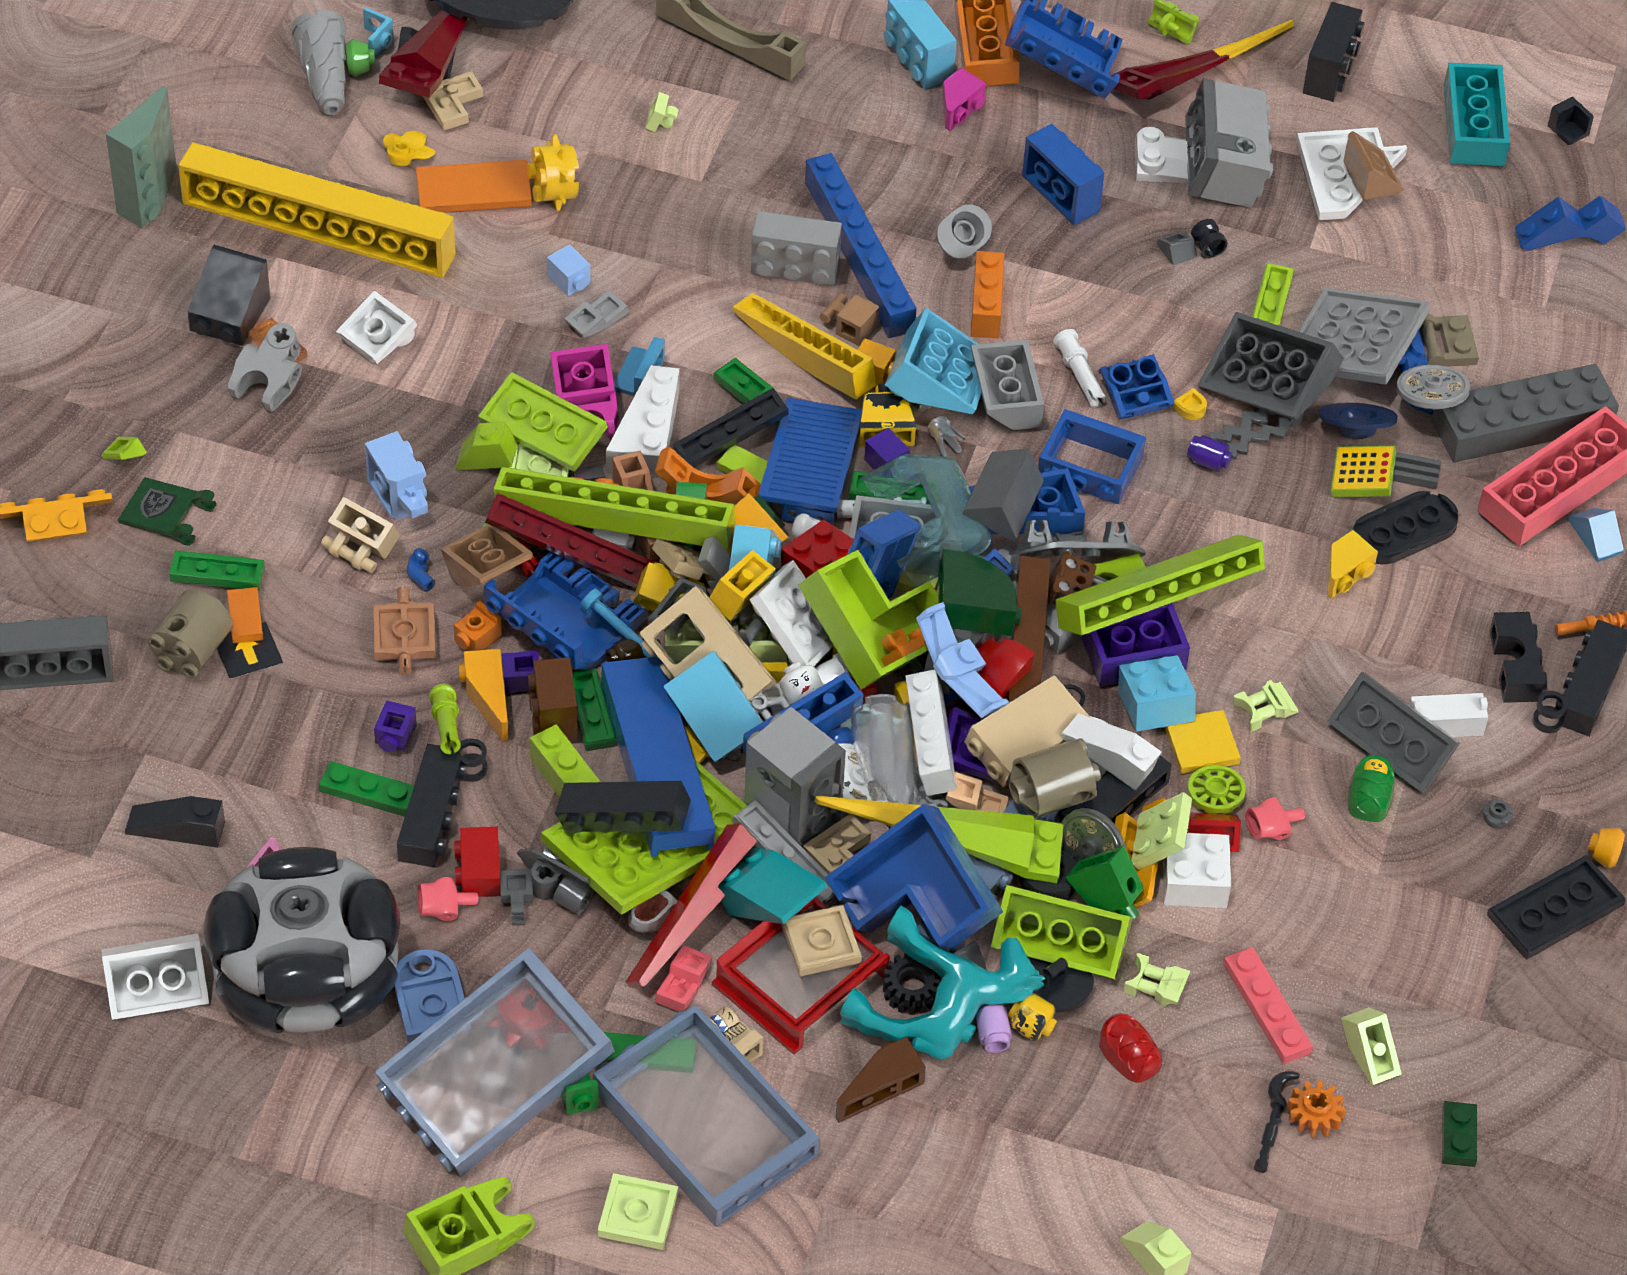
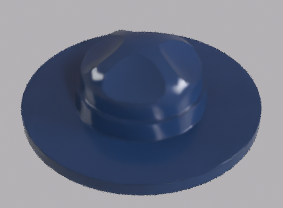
(1358, 419)

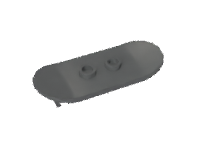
(1113, 542)

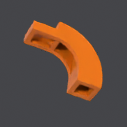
(721, 488)

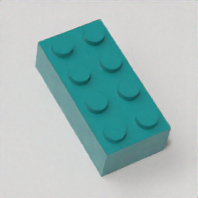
(1476, 114)

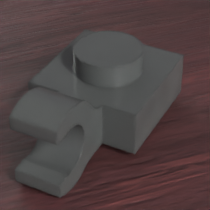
(516, 889)

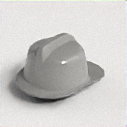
(964, 231)

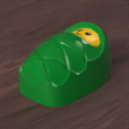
(1371, 789)

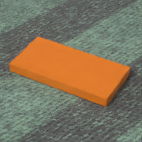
(474, 186)

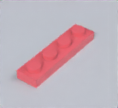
(1268, 1005)

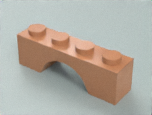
(633, 472)

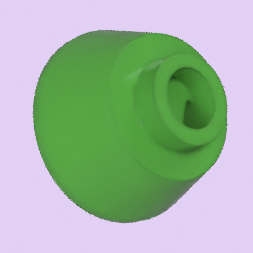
(359, 57)

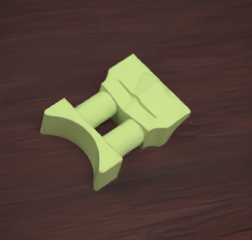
(1275, 695)
(1171, 981)

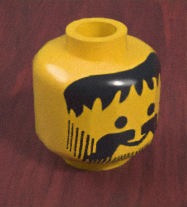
(1033, 1017)

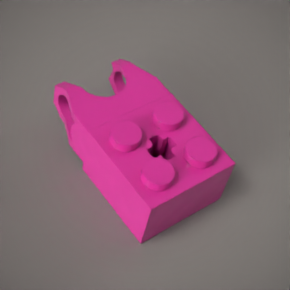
(587, 381)

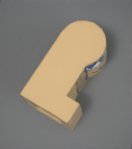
(738, 1033)

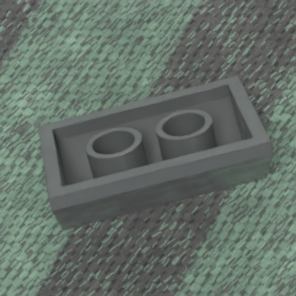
(1005, 492)

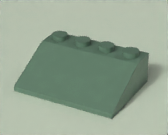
(142, 159)

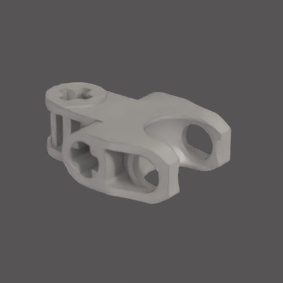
(270, 365)

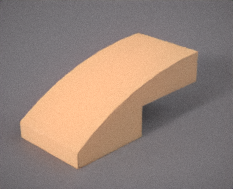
(973, 797)

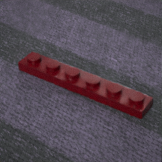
(566, 540)

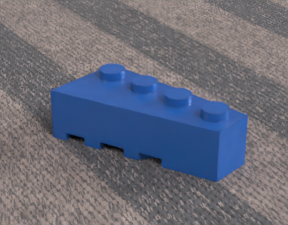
(1056, 503)

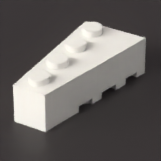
(648, 419)

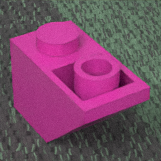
(961, 97)

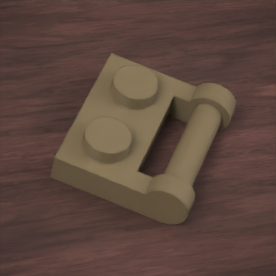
(1456, 337)

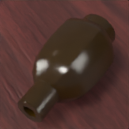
(625, 650)

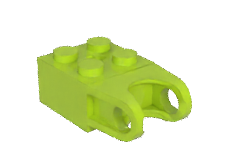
(465, 1228)

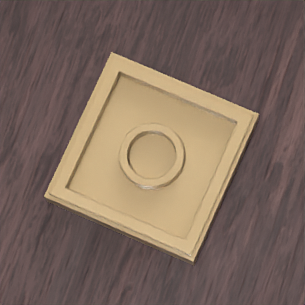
(821, 940)

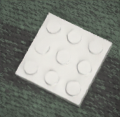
(791, 617)

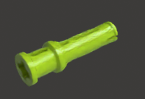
(445, 712)

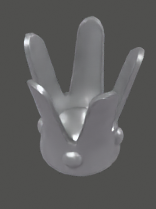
(941, 429)

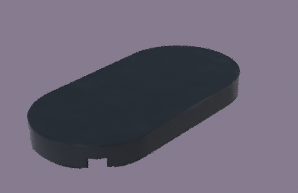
(1408, 525)

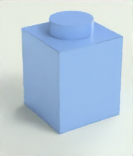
(568, 270)

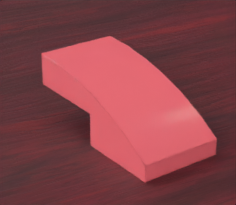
(683, 979)

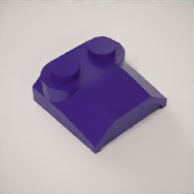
(959, 726)

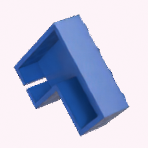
(919, 865)

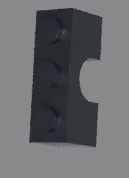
(1516, 636)

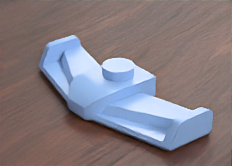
(958, 662)

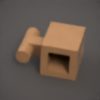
(853, 320)

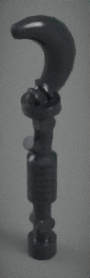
(1278, 1104)

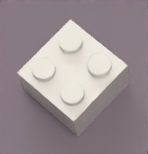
(1199, 872)

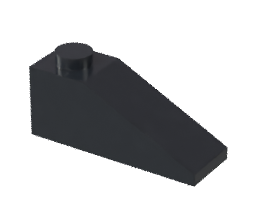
(179, 820)

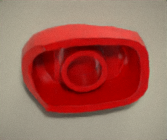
(1129, 1048)

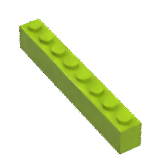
(620, 507)
(1160, 584)

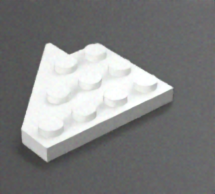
(1327, 176)

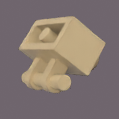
(362, 528)

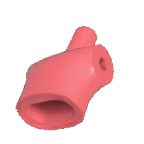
(1271, 820)
(441, 899)

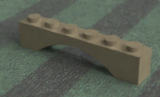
(773, 51)

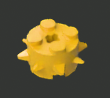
(553, 172)

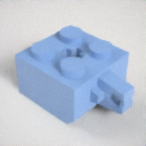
(396, 476)

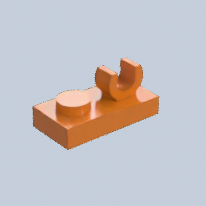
(899, 646)

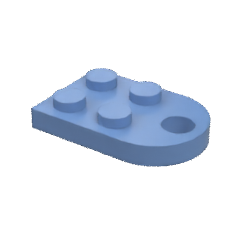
(427, 994)

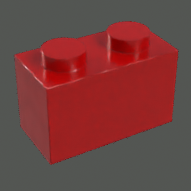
(479, 861)

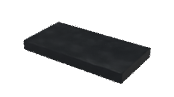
(1556, 907)

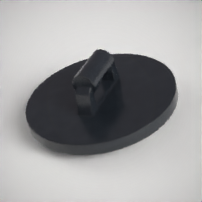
(1063, 985)

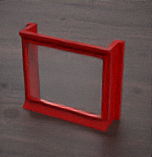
(765, 984)

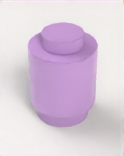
(994, 1028)

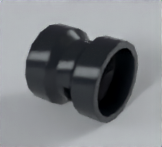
(1209, 238)

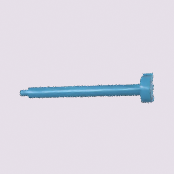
(593, 600)

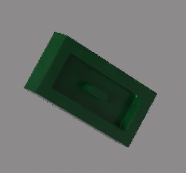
(1459, 1134)

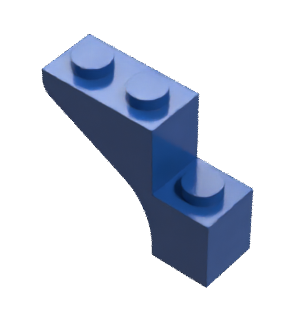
(1562, 222)

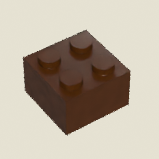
(553, 697)

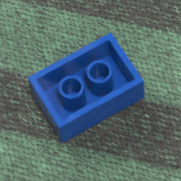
(1063, 174)

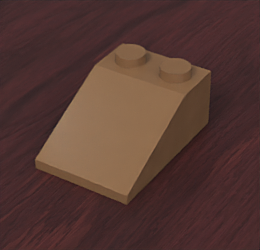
(483, 556)

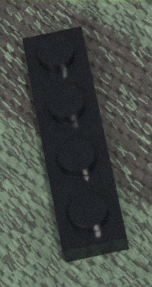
(731, 428)

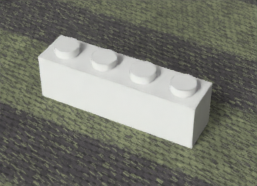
(931, 732)

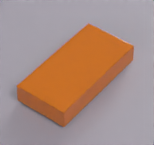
(245, 615)

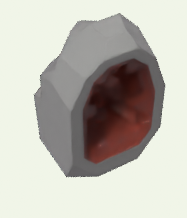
(652, 912)

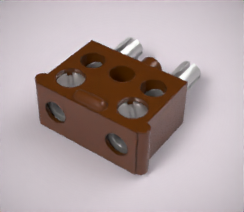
(1071, 576)

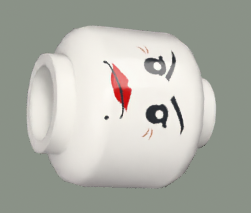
(799, 682)

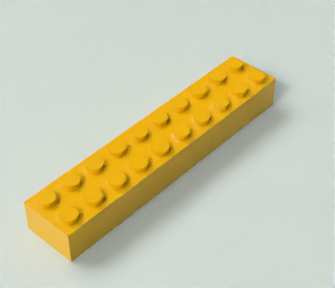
(317, 210)

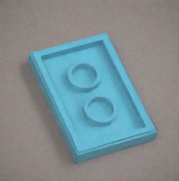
(713, 705)

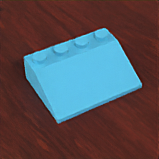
(936, 366)

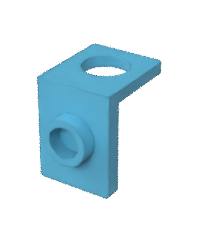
(382, 35)

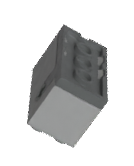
(1228, 143)
(789, 768)

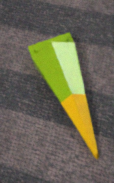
(1004, 839)

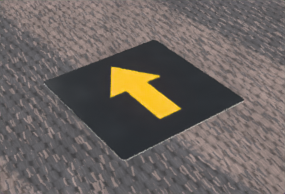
(249, 656)

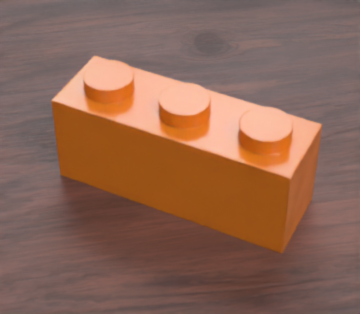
(987, 294)

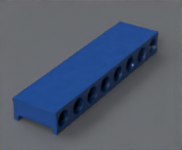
(655, 744)

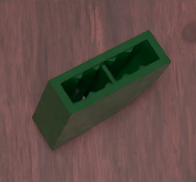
(976, 594)

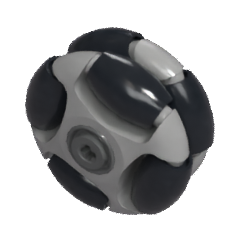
(303, 941)

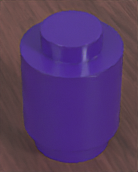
(1209, 453)

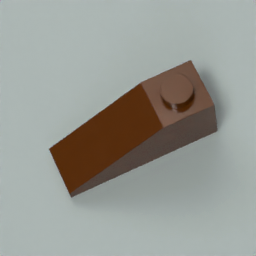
(886, 1075)

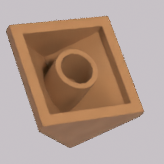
(1370, 168)

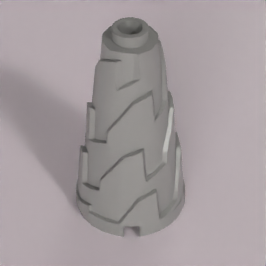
(322, 55)

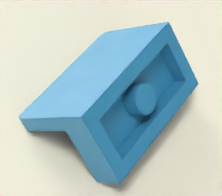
(637, 366)

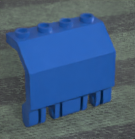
(1065, 45)
(549, 612)

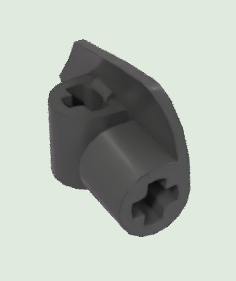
(557, 881)

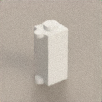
(1456, 713)

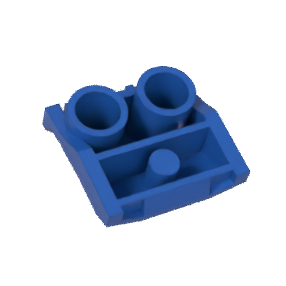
(1137, 387)

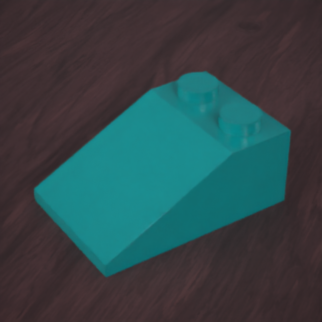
(768, 887)

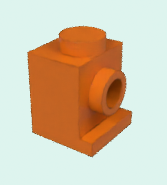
(477, 629)

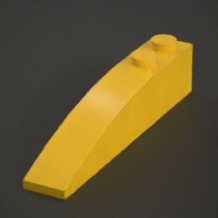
(809, 346)

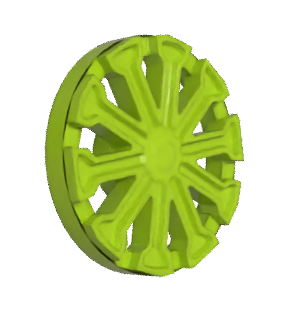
(1216, 789)

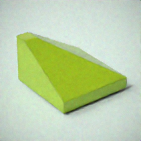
(124, 448)

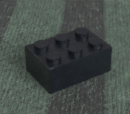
(1333, 52)

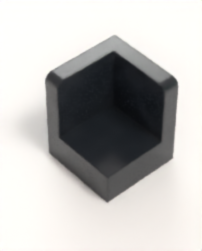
(1570, 120)

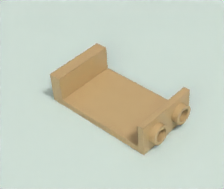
(1023, 727)

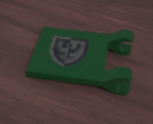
(162, 507)

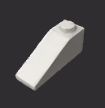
(1114, 749)

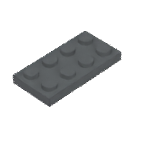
(1394, 730)

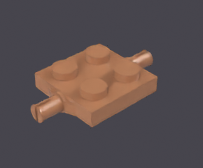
(404, 631)

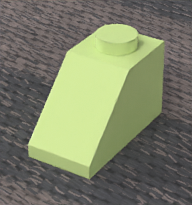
(1372, 1044)
(1157, 1249)

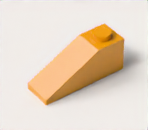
(485, 687)

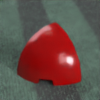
(1005, 663)

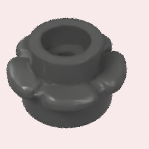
(1497, 819)

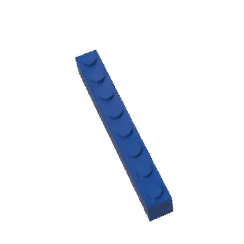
(860, 244)

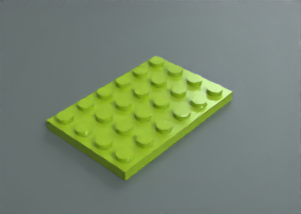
(621, 861)

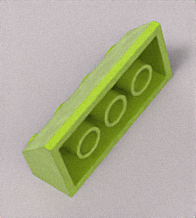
(1059, 928)

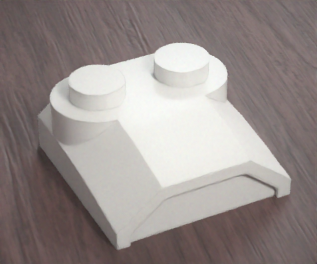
(1160, 157)
(377, 328)

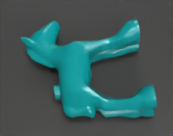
(957, 997)

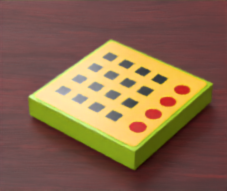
(1363, 471)

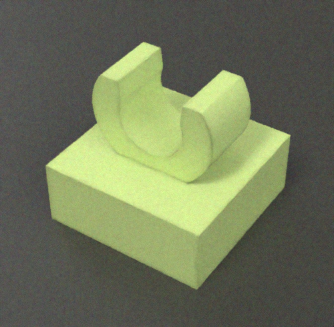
(661, 113)

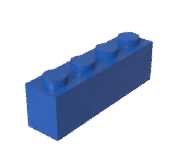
(824, 707)

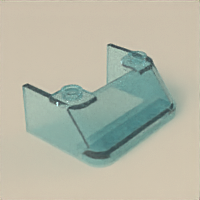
(948, 496)

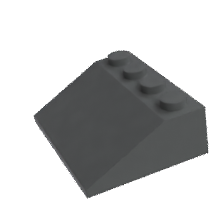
(1270, 366)

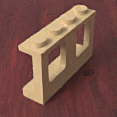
(718, 637)

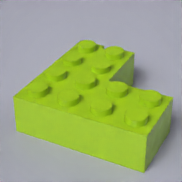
(860, 615)

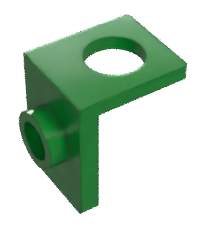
(581, 1096)

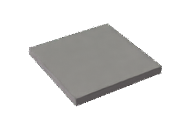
(1366, 330)

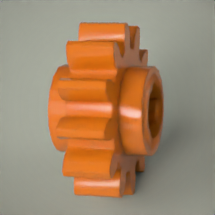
(1316, 1108)

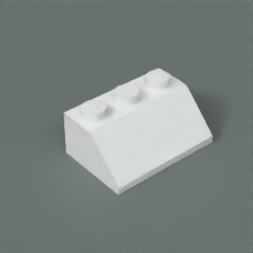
(155, 976)

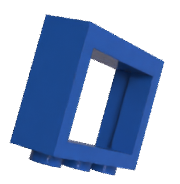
(1098, 436)
(885, 543)

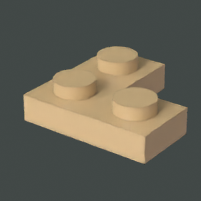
(448, 99)
(679, 559)
(838, 843)

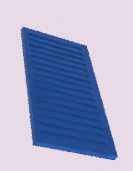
(811, 455)

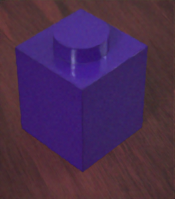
(883, 449)

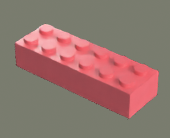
(1557, 477)

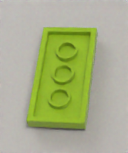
(544, 421)

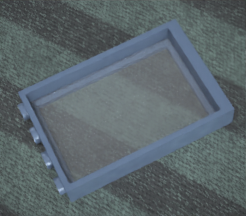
(493, 1062)
(706, 1114)

